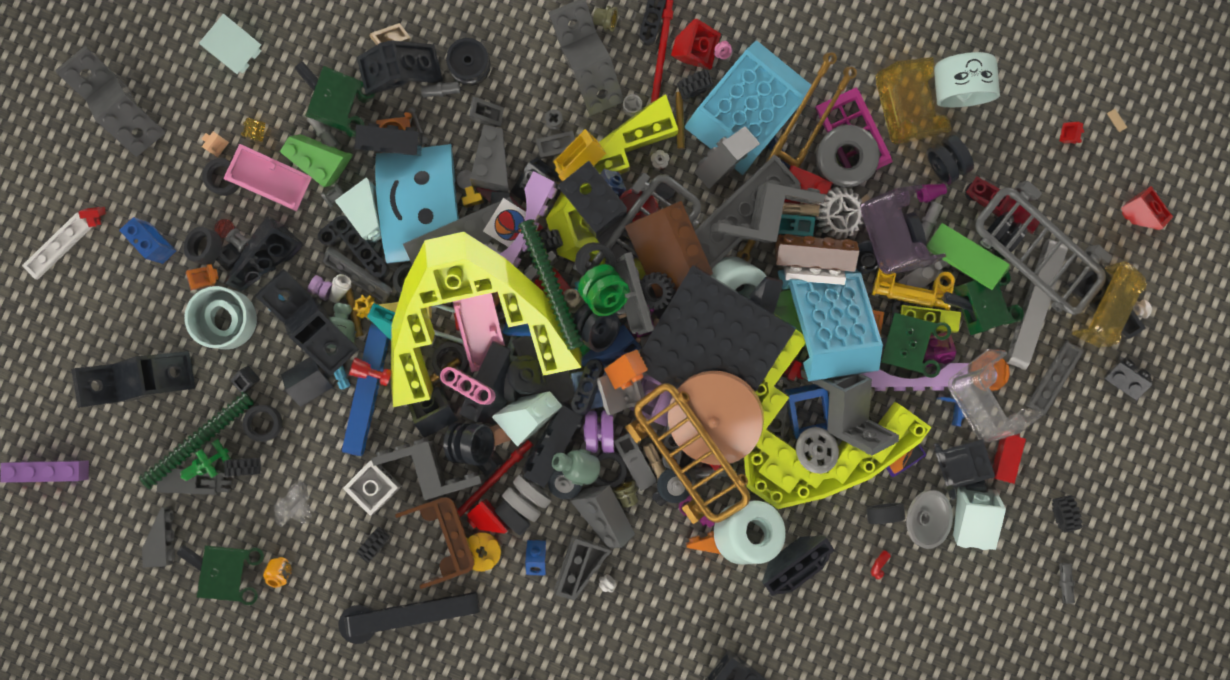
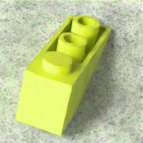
(952, 318)

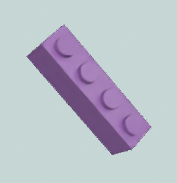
(45, 471)

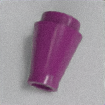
(930, 192)

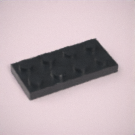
(558, 383)

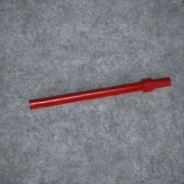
(667, 15)
(516, 456)

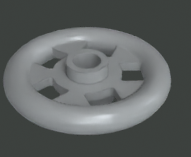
(830, 442)

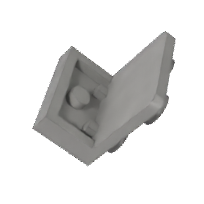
(619, 399)

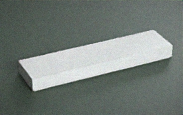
(56, 246)

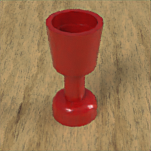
(361, 369)

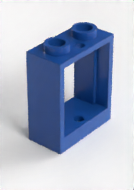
(150, 241)
(803, 393)

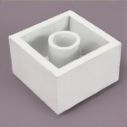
(372, 487)

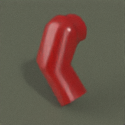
(879, 563)

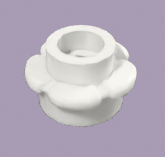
(660, 154)
(607, 583)

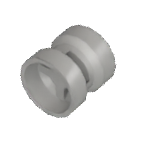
(630, 102)

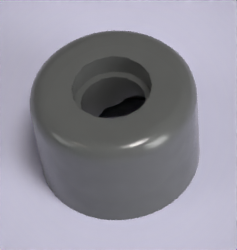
(861, 142)

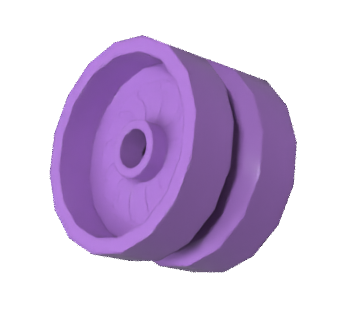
(598, 432)

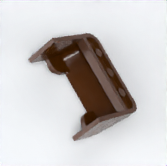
(461, 557)

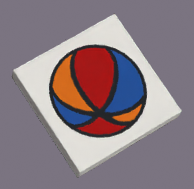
(505, 222)

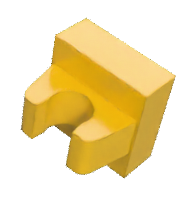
(472, 199)

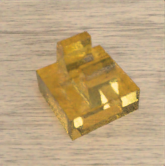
(253, 129)

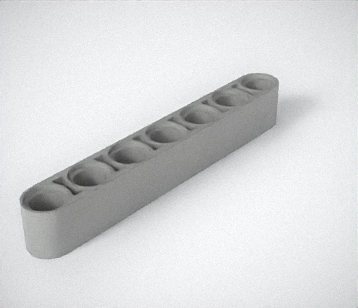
(1035, 308)

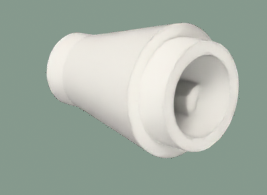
(339, 287)

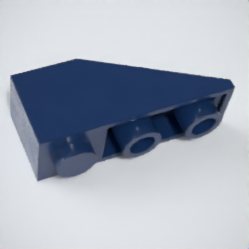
(622, 345)

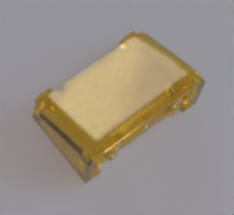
(909, 102)

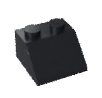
(433, 414)

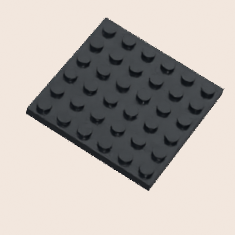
(713, 330)

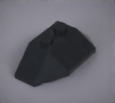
(796, 564)

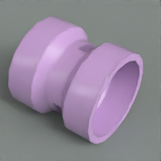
(320, 287)

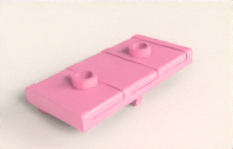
(268, 177)
(478, 327)

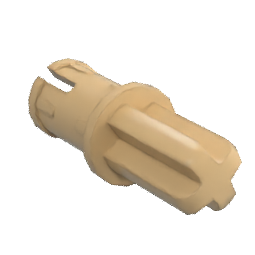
(801, 209)
(654, 459)

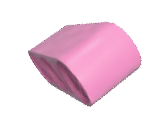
(459, 382)

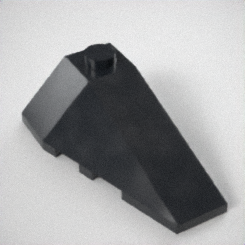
(265, 250)
(493, 375)

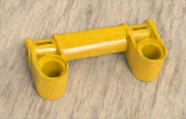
(885, 285)

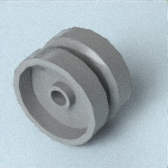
(526, 499)

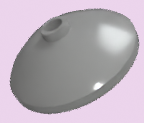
(929, 519)

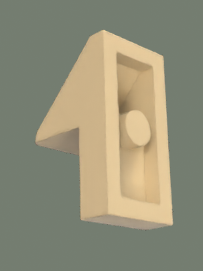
(393, 32)

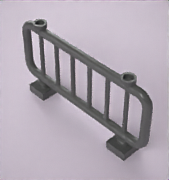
(647, 189)
(1092, 256)

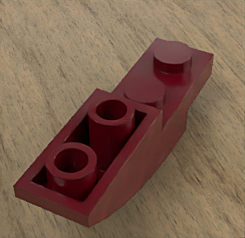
(984, 192)

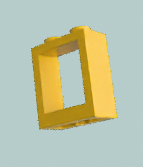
(580, 151)

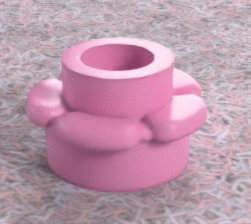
(723, 50)

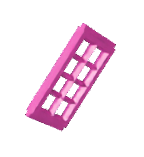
(843, 99)

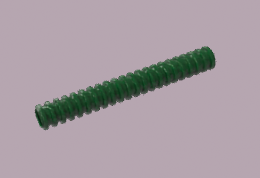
(550, 284)
(196, 440)

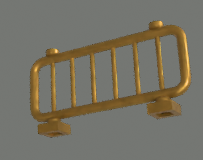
(696, 507)

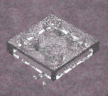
(293, 505)

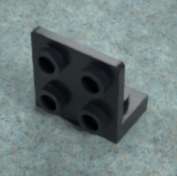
(540, 167)

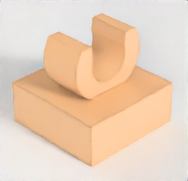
(214, 143)

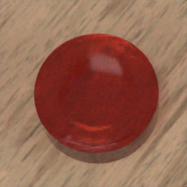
(223, 227)

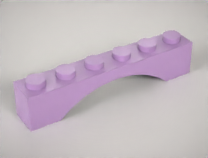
(537, 193)
(881, 379)

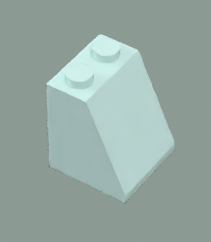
(230, 44)
(362, 210)
(527, 415)
(978, 518)

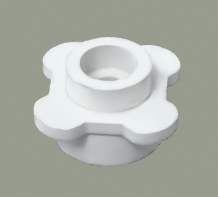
(1142, 309)

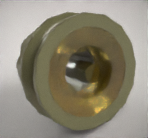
(606, 18)
(625, 490)

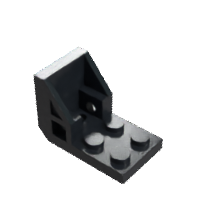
(396, 64)
(734, 668)

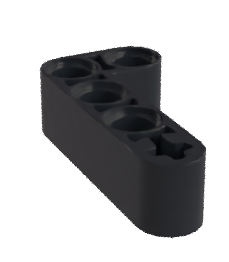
(358, 249)

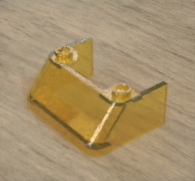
(1115, 306)

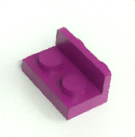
(940, 350)

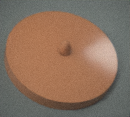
(727, 412)

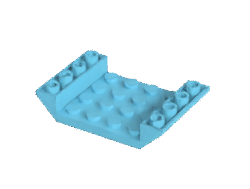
(753, 94)
(836, 326)

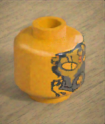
(277, 572)

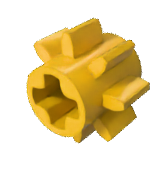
(363, 306)

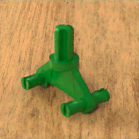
(203, 465)

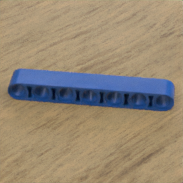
(365, 394)

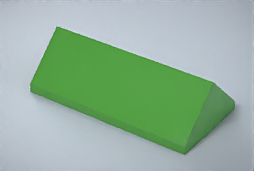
(968, 256)

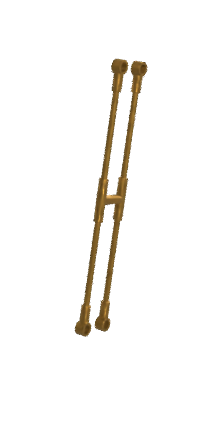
(777, 150)

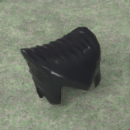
(866, 259)

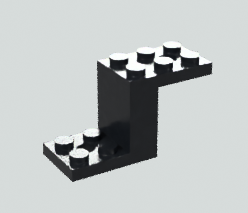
(600, 208)
(307, 322)
(133, 379)

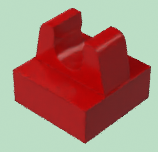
(1071, 132)
(92, 215)
(793, 371)

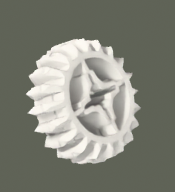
(847, 220)

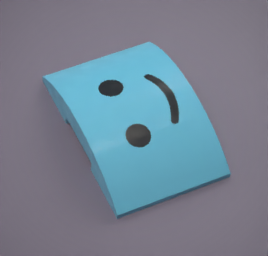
(414, 196)

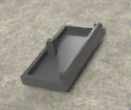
(636, 306)

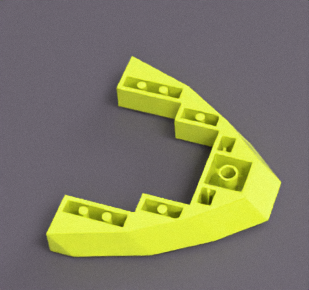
(646, 127)
(455, 270)
(774, 466)

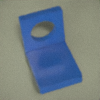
(957, 415)
(535, 557)

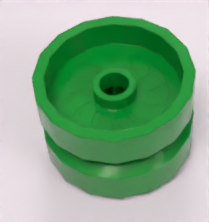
(603, 290)

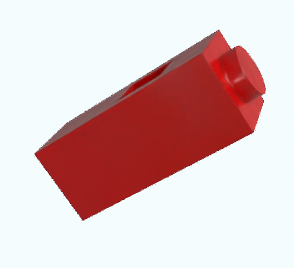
(1008, 458)

